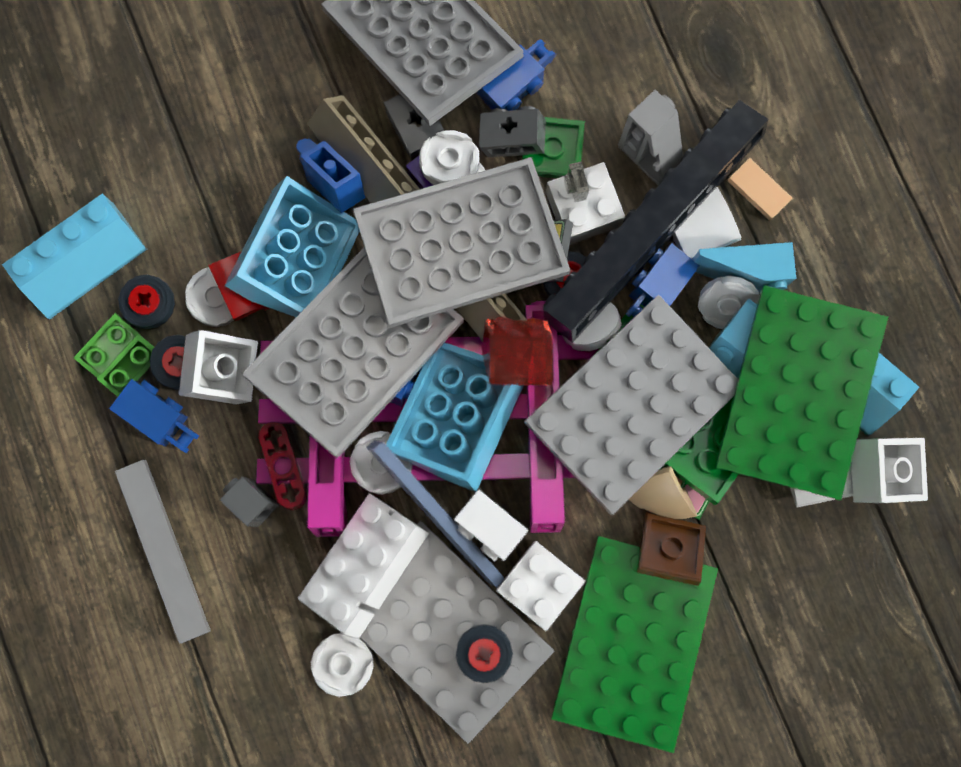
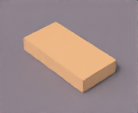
(760, 189)

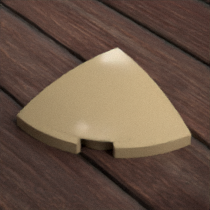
(664, 496)

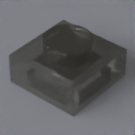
(576, 182)

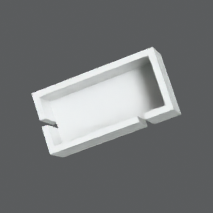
(363, 566)

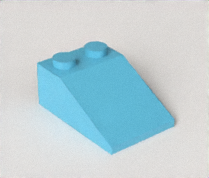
(758, 264)

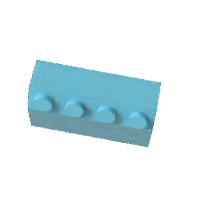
(293, 250)
(453, 417)

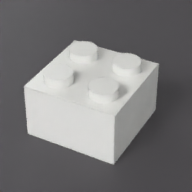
(591, 216)
(215, 367)
(889, 470)
(490, 525)
(540, 585)

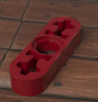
(267, 447)

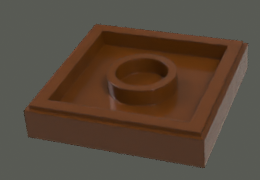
(672, 549)

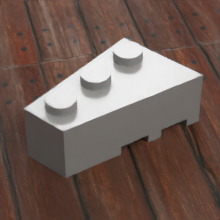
(653, 136)

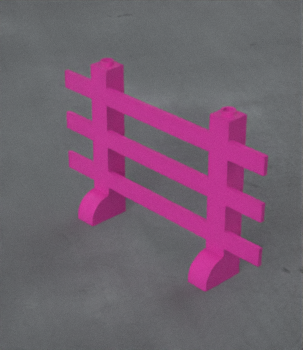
(328, 474)

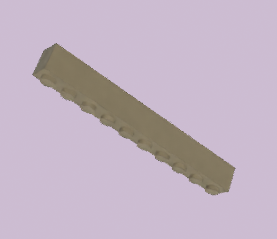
(384, 178)

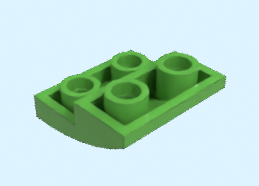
(116, 354)

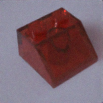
(518, 352)

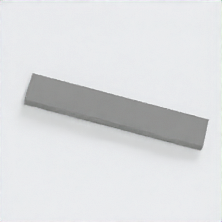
(162, 551)

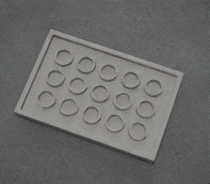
(428, 48)
(461, 242)
(343, 360)
(633, 404)
(422, 626)

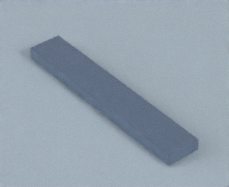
(435, 512)

